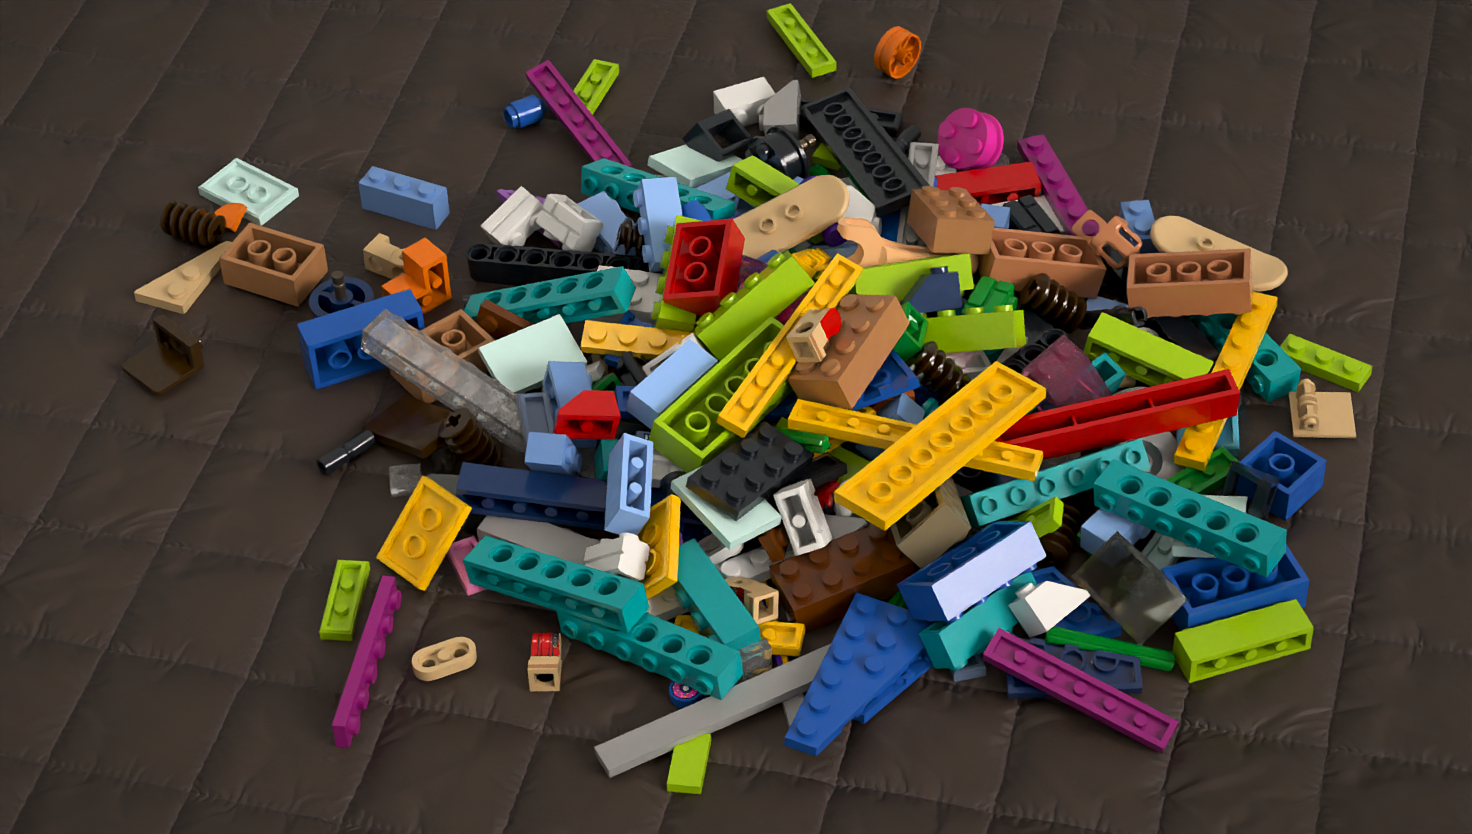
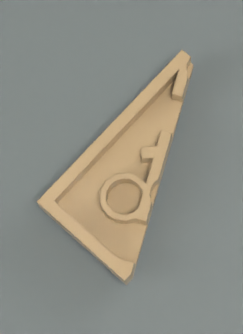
(184, 284)

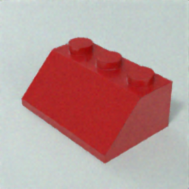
(703, 265)

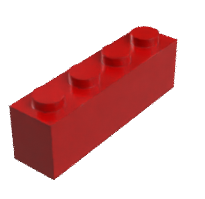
(995, 183)

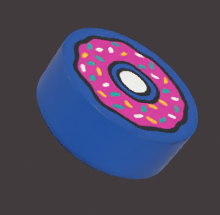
(683, 695)

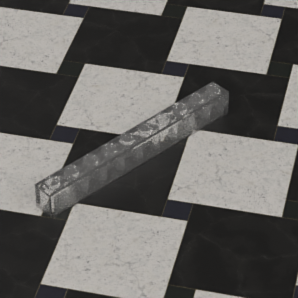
(452, 380)

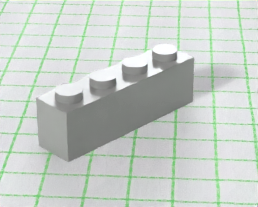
(537, 536)

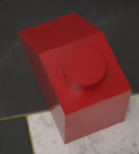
(589, 416)

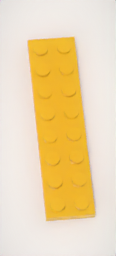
(939, 445)

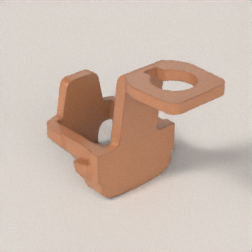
(1109, 235)

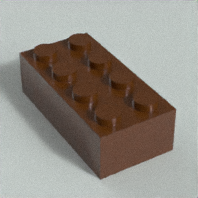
(823, 582)

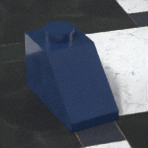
(935, 291)

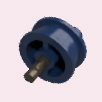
(339, 294)

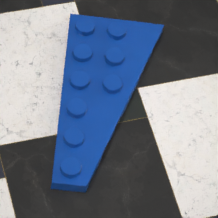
(863, 660)

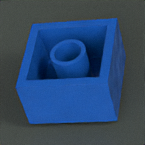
(1298, 468)

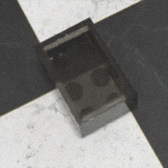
(1129, 588)

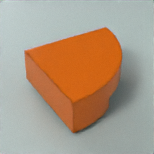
(233, 214)

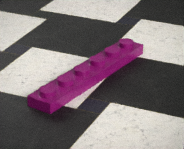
(574, 114)
(1056, 184)
(364, 667)
(1080, 690)

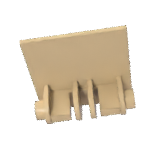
(1321, 412)

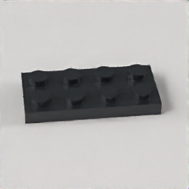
(749, 470)

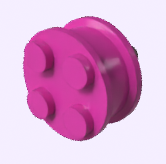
(970, 140)

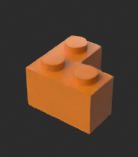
(424, 274)

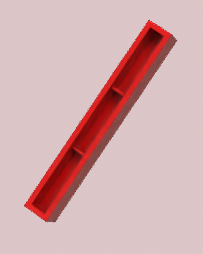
(1127, 415)

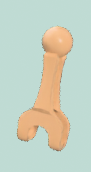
(876, 250)

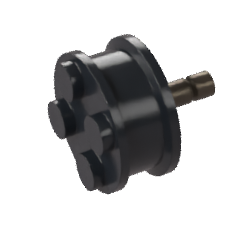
(782, 151)

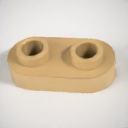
(444, 658)

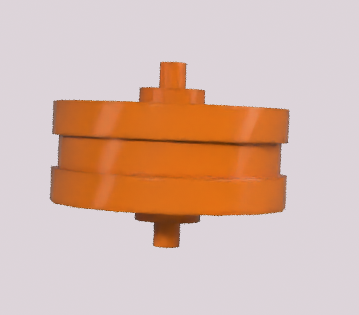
(897, 52)

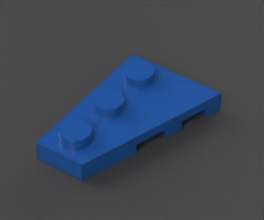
(1086, 616)

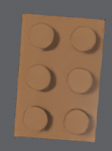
(950, 220)
(273, 264)
(460, 335)

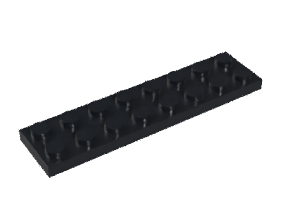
(864, 150)

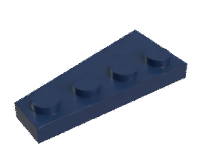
(1111, 668)

